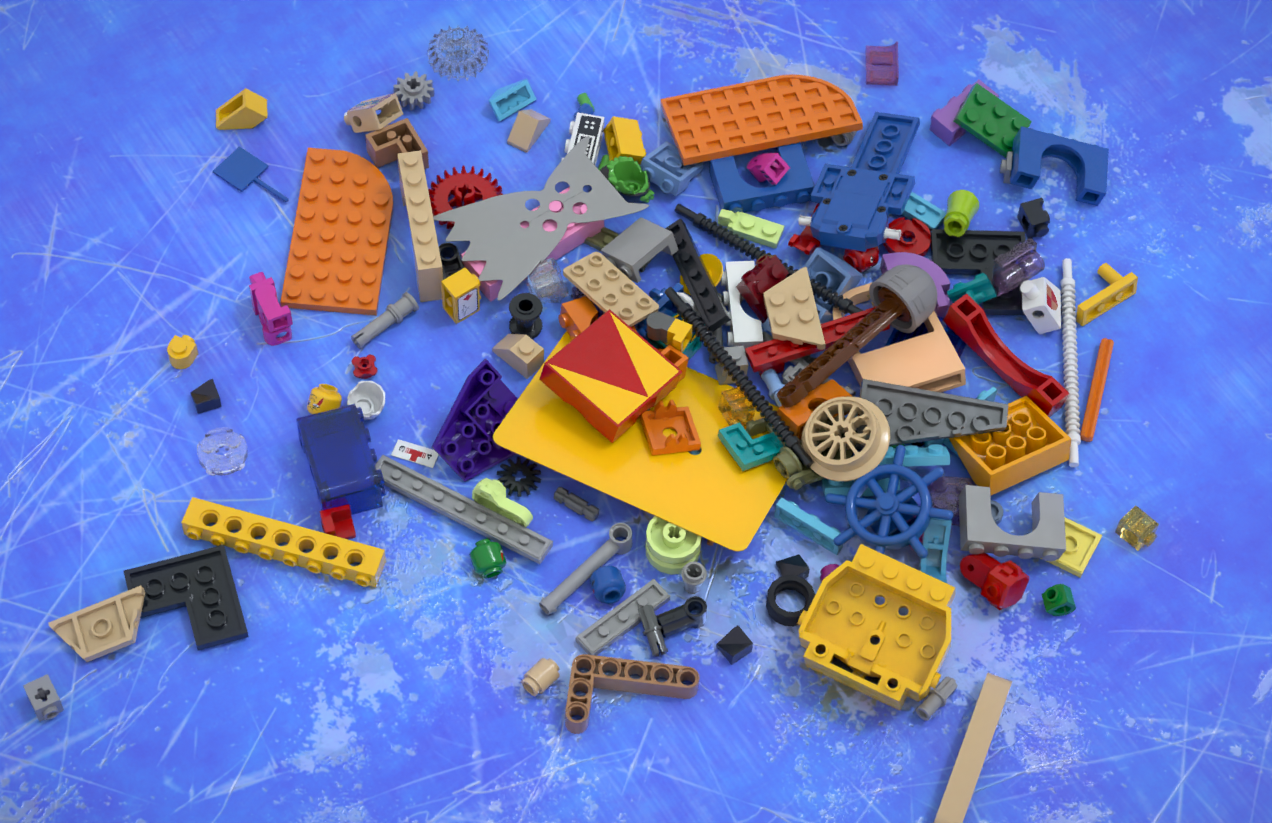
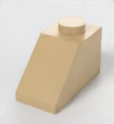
(520, 353)

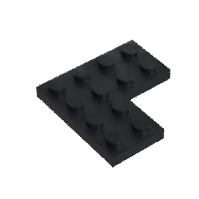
(975, 254)
(201, 584)

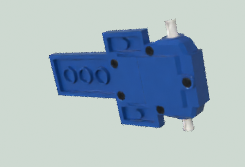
(861, 197)

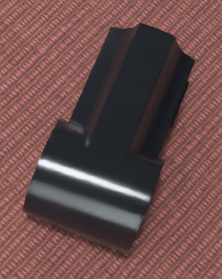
(681, 618)

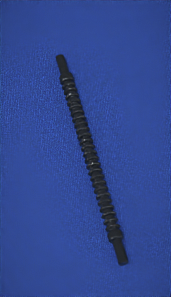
(700, 221)
(685, 311)

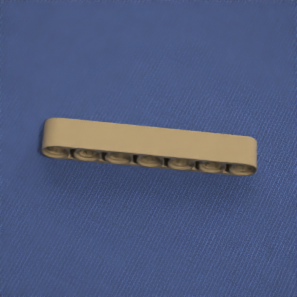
(973, 750)

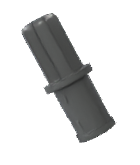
(652, 630)

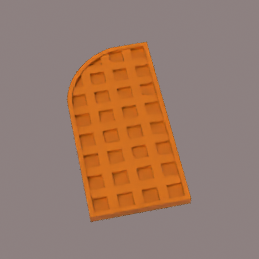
(757, 116)
(338, 235)

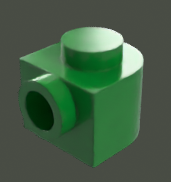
(1058, 600)

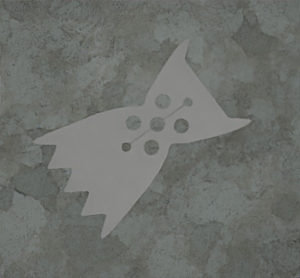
(513, 250)

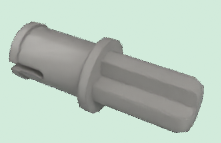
(936, 698)

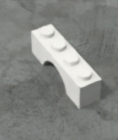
(743, 328)

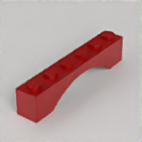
(972, 326)

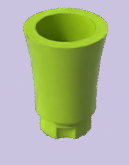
(961, 208)

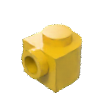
(182, 351)

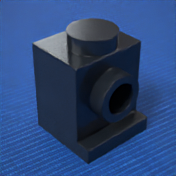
(1033, 218)

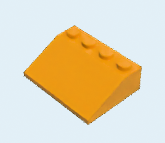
(1016, 454)

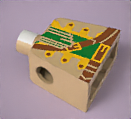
(364, 116)

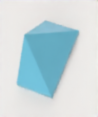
(511, 99)

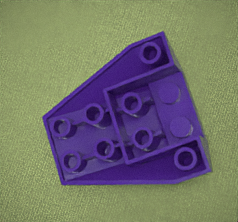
(468, 430)

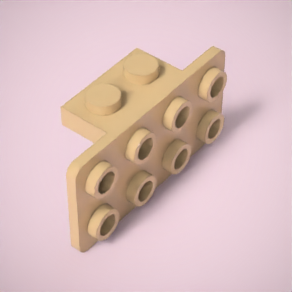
(610, 288)

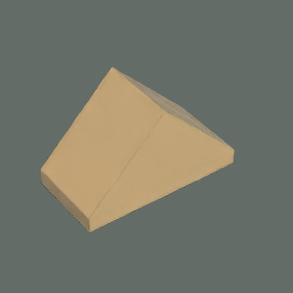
(527, 129)

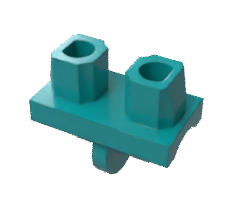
(978, 289)

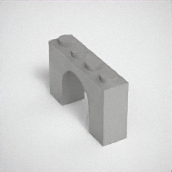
(981, 533)

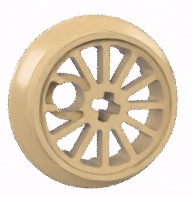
(874, 438)

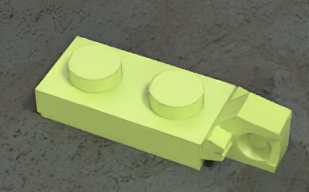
(752, 227)

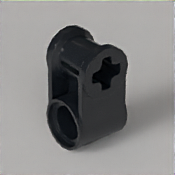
(451, 265)

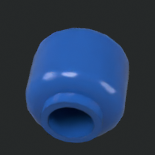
(607, 584)

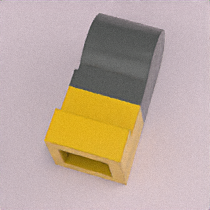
(669, 330)

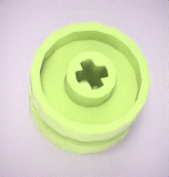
(670, 546)

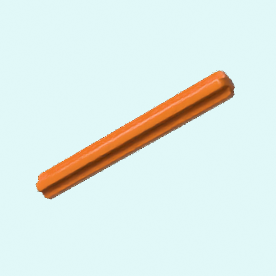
(1096, 390)

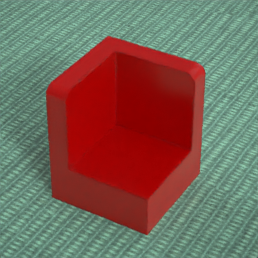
(338, 522)

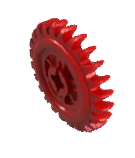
(458, 185)

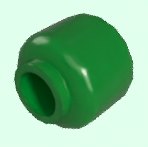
(488, 558)

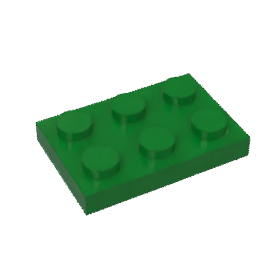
(990, 119)

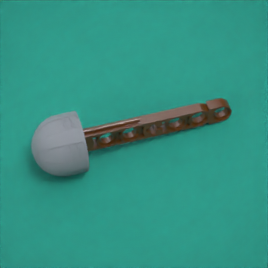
(903, 299)

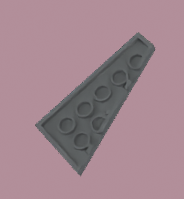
(930, 415)

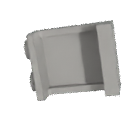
(638, 246)

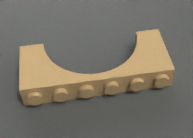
(422, 227)

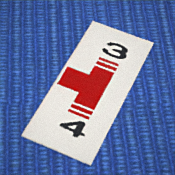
(415, 453)

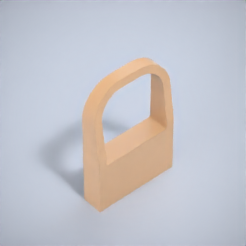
(919, 362)

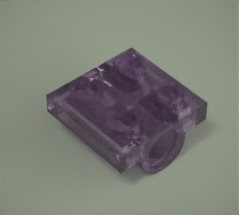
(1016, 267)

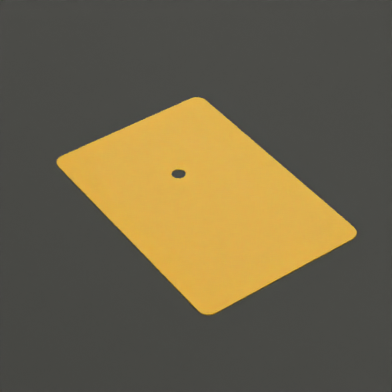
(691, 491)

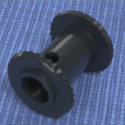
(525, 314)

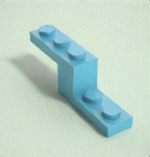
(914, 456)

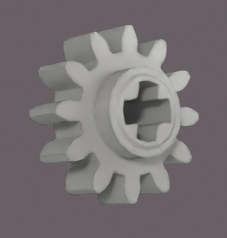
(414, 90)

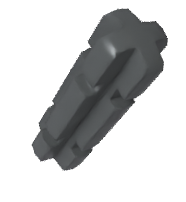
(576, 503)

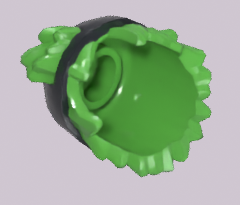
(628, 179)

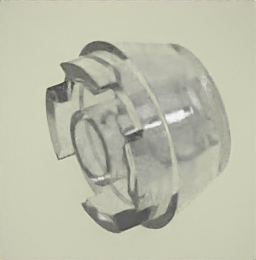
(547, 282)

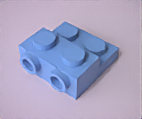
(667, 169)

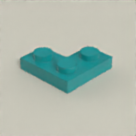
(749, 451)

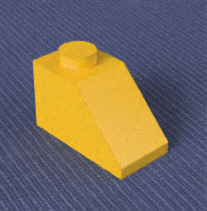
(242, 111)

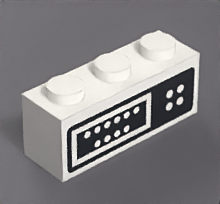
(585, 126)

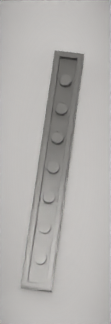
(464, 510)

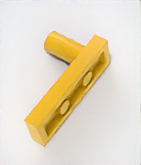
(1117, 292)

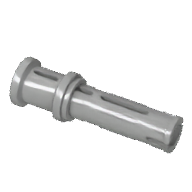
(393, 314)

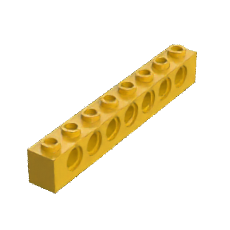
(275, 532)

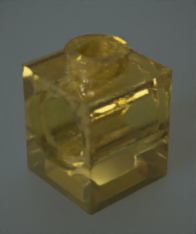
(736, 407)
(1137, 528)

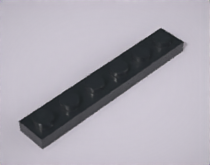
(697, 278)

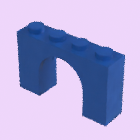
(1086, 160)
(739, 196)

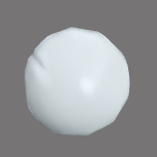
(369, 397)

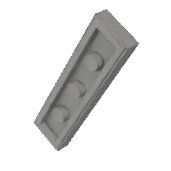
(621, 618)

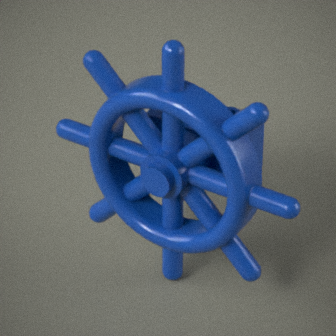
(894, 514)

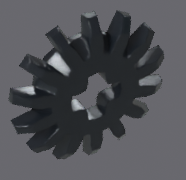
(524, 483)

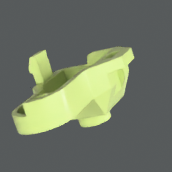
(493, 496)

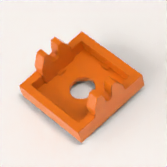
(670, 417)

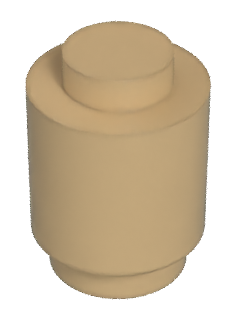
(540, 676)

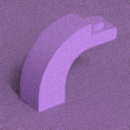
(937, 274)

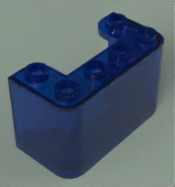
(341, 459)

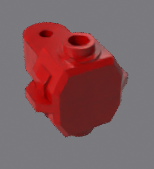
(999, 582)

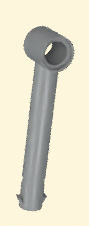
(586, 569)

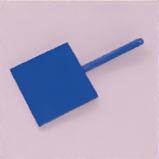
(242, 169)

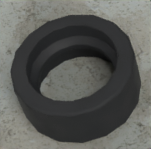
(788, 582)

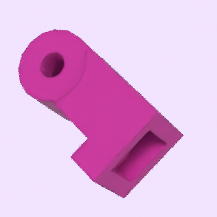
(765, 168)

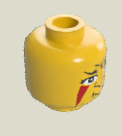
(323, 398)

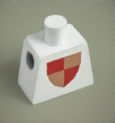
(1041, 297)

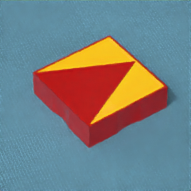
(610, 375)

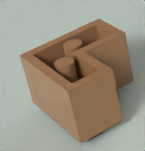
(393, 139)

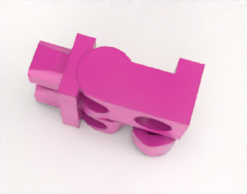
(271, 315)

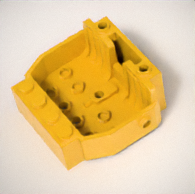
(847, 617)

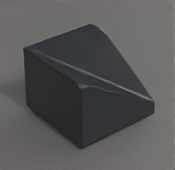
(206, 397)
(735, 645)

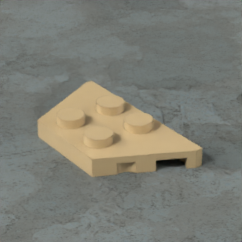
(794, 311)
(103, 625)

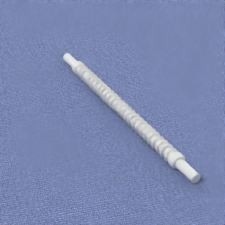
(1070, 361)

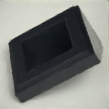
(793, 566)

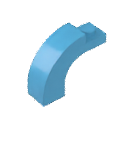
(936, 542)

